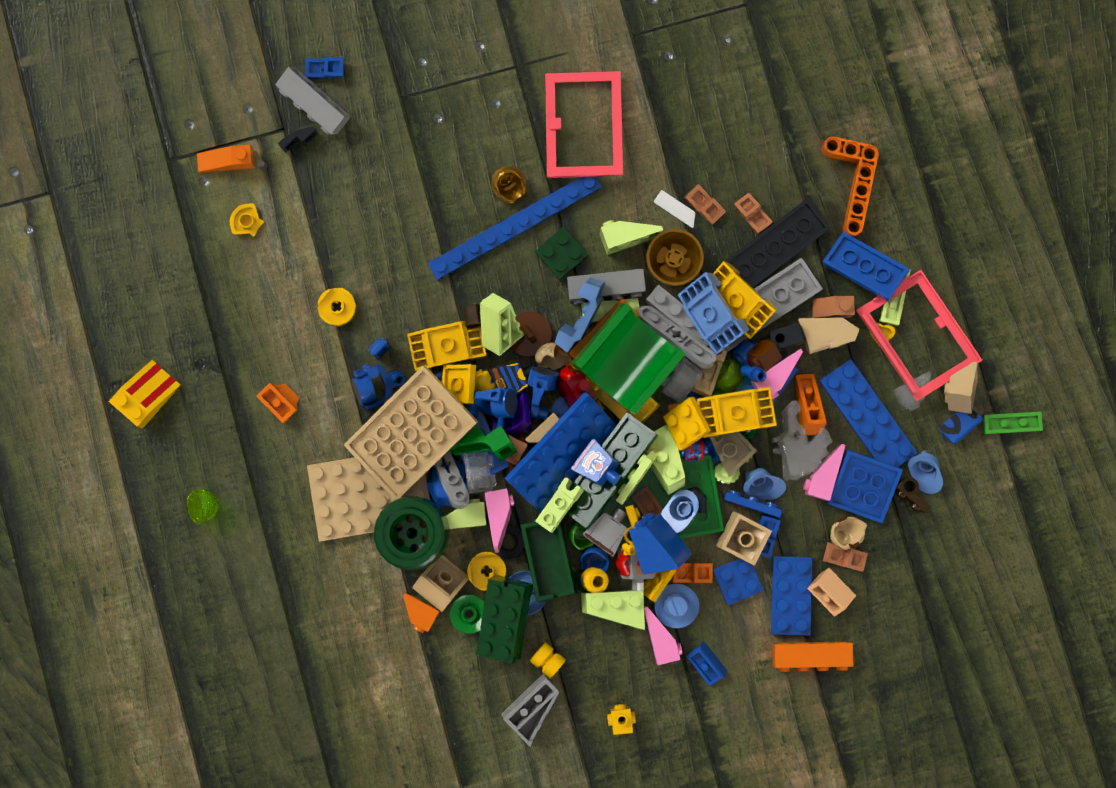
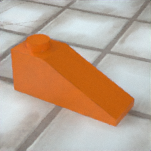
(226, 159)
(808, 397)

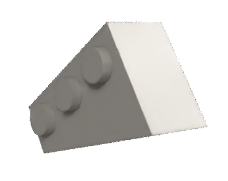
(530, 708)

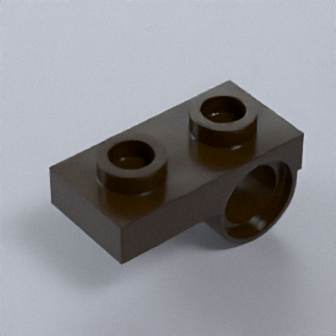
(472, 316)
(917, 503)

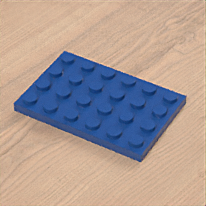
(552, 457)

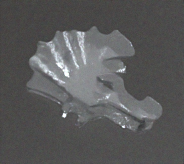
(799, 454)

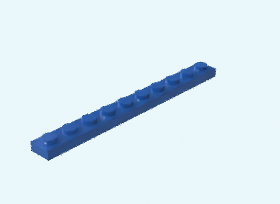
(514, 226)

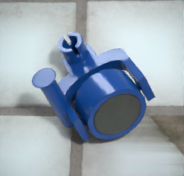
(541, 380)
(365, 390)
(502, 404)

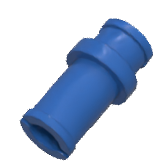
(754, 373)

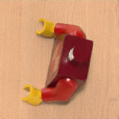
(574, 385)

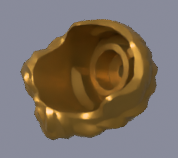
(509, 184)

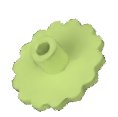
(722, 476)

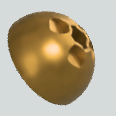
(675, 247)

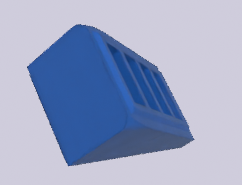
(379, 348)

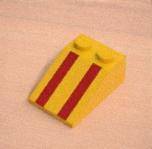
(145, 394)

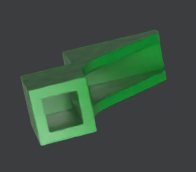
(477, 441)

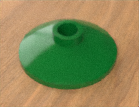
(458, 613)

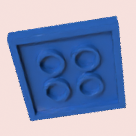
(865, 486)

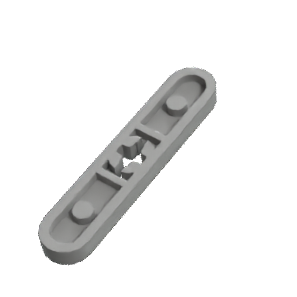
(688, 344)
(452, 482)

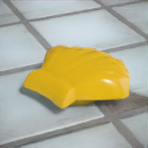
(245, 220)

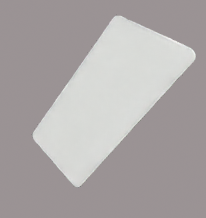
(675, 208)

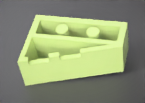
(498, 324)
(668, 463)
(616, 606)

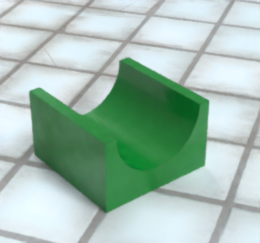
(627, 359)

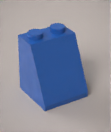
(657, 545)

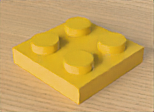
(460, 381)
(686, 423)

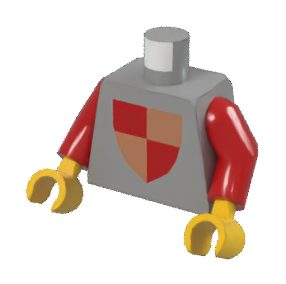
(630, 567)

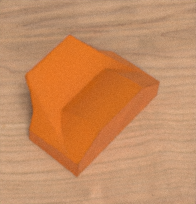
(279, 400)

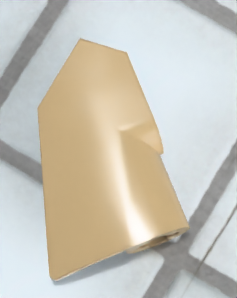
(827, 333)

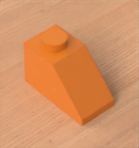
(420, 613)

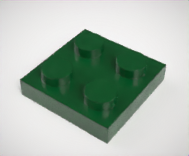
(561, 253)

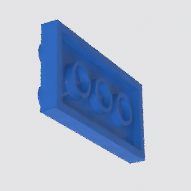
(866, 266)
(790, 595)

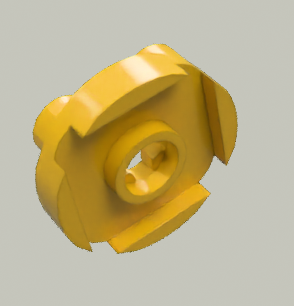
(340, 317)
(479, 562)

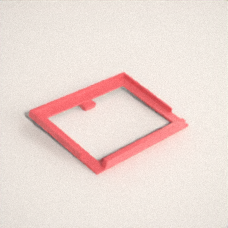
(554, 124)
(944, 319)

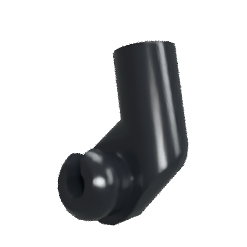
(701, 498)

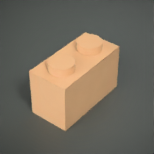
(831, 592)

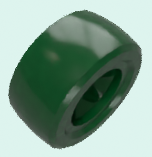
(387, 536)

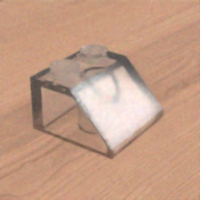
(681, 380)
(479, 472)

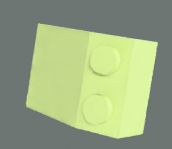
(623, 235)

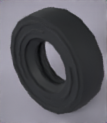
(519, 547)

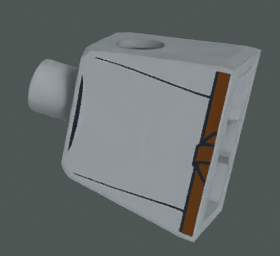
(607, 531)

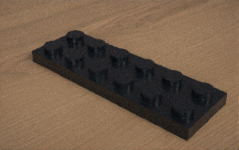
(779, 243)

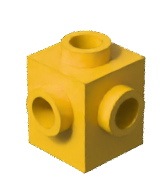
(624, 726)

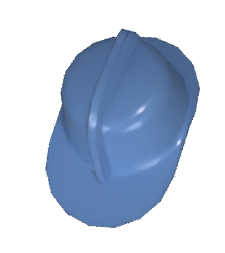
(927, 472)
(763, 485)
(681, 510)

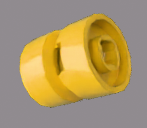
(547, 660)

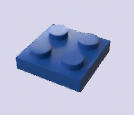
(737, 580)

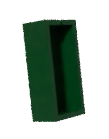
(549, 562)
(504, 619)

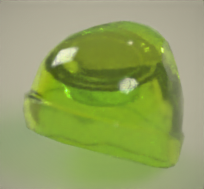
(729, 376)
(202, 505)

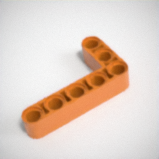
(859, 181)

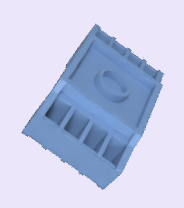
(711, 313)
(569, 335)

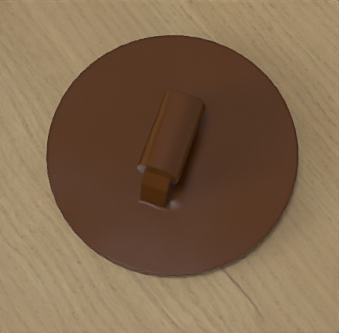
(536, 333)

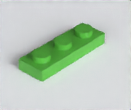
(1012, 422)

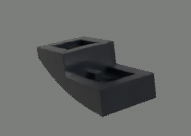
(303, 135)

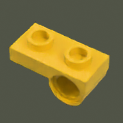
(633, 516)

